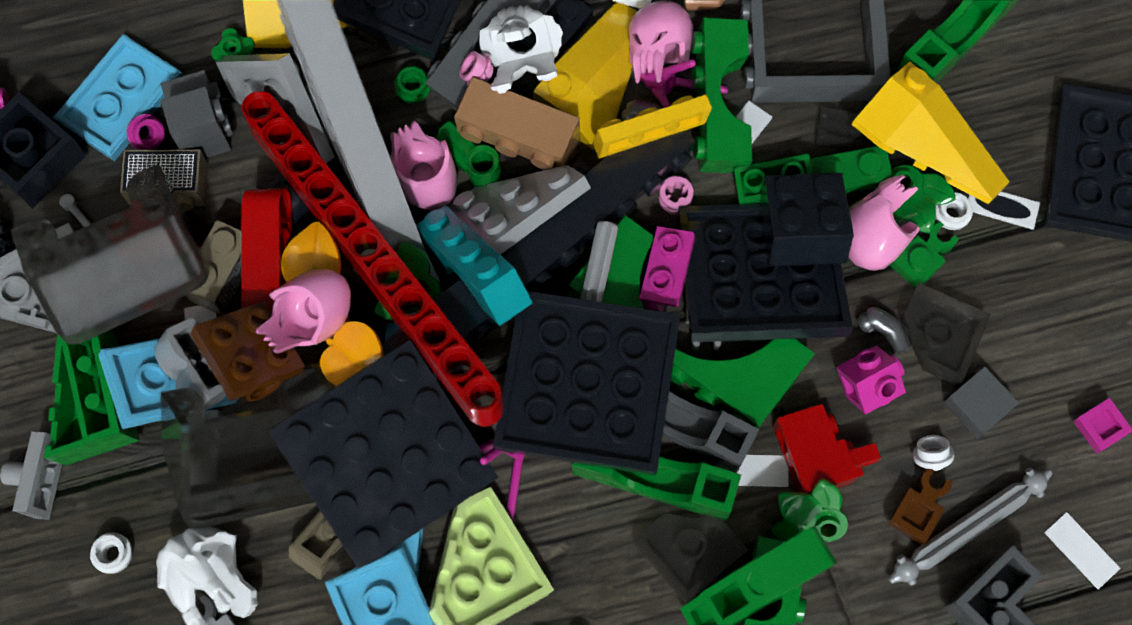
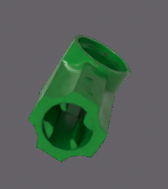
(470, 156)

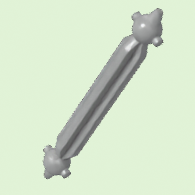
(970, 526)

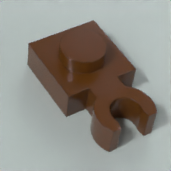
(917, 511)

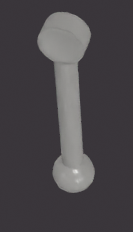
(69, 203)

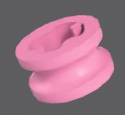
(668, 187)

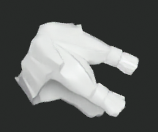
(513, 25)
(204, 562)

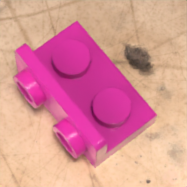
(667, 268)

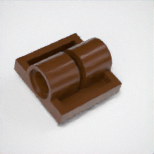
(241, 357)

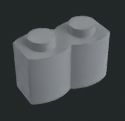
(185, 364)

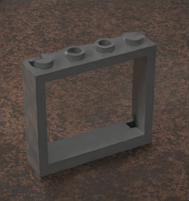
(818, 88)

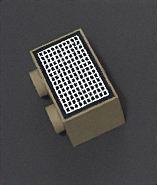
(184, 169)
(223, 259)

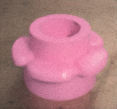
(476, 66)

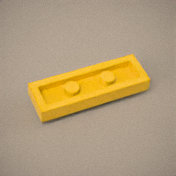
(651, 125)

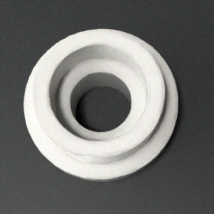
(963, 208)
(933, 452)
(103, 544)

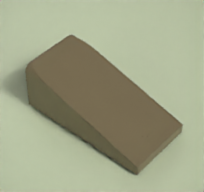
(316, 547)

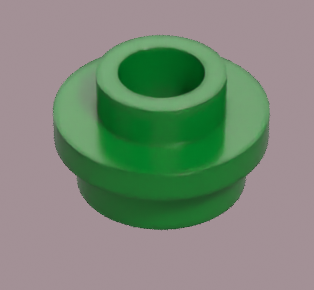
(408, 76)

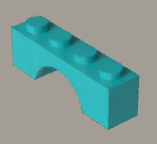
(478, 265)

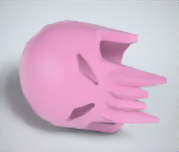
(659, 35)
(423, 168)
(876, 234)
(308, 310)

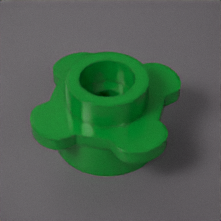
(230, 39)

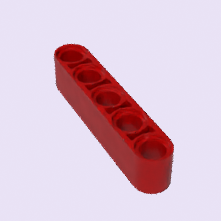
(264, 236)

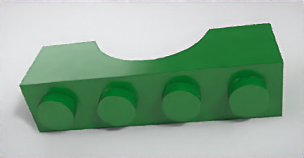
(946, 45)
(723, 140)
(680, 484)

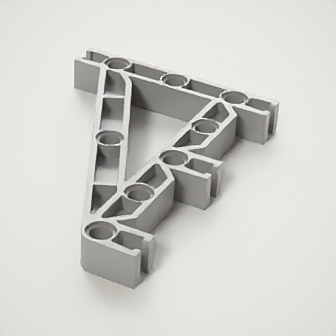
(349, 118)

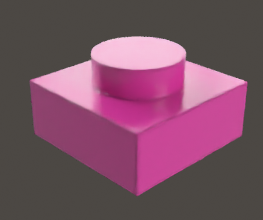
(1103, 426)

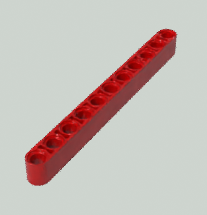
(376, 266)

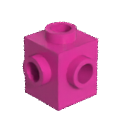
(872, 379)

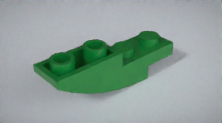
(860, 171)
(761, 581)

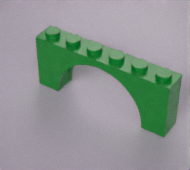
(741, 386)

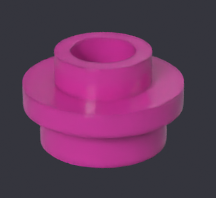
(155, 135)

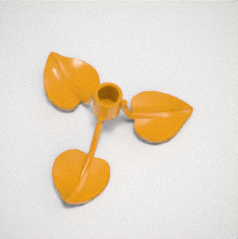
(355, 342)

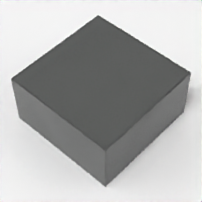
(981, 402)

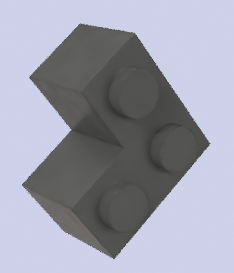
(196, 114)
(995, 592)

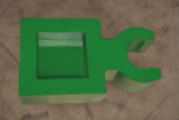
(922, 258)

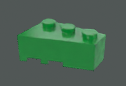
(83, 407)

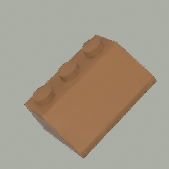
(518, 126)

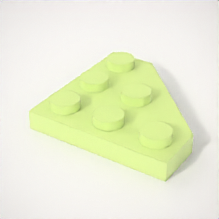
(485, 567)

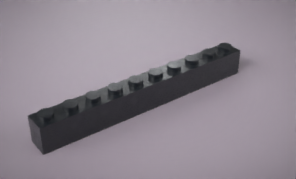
(613, 192)

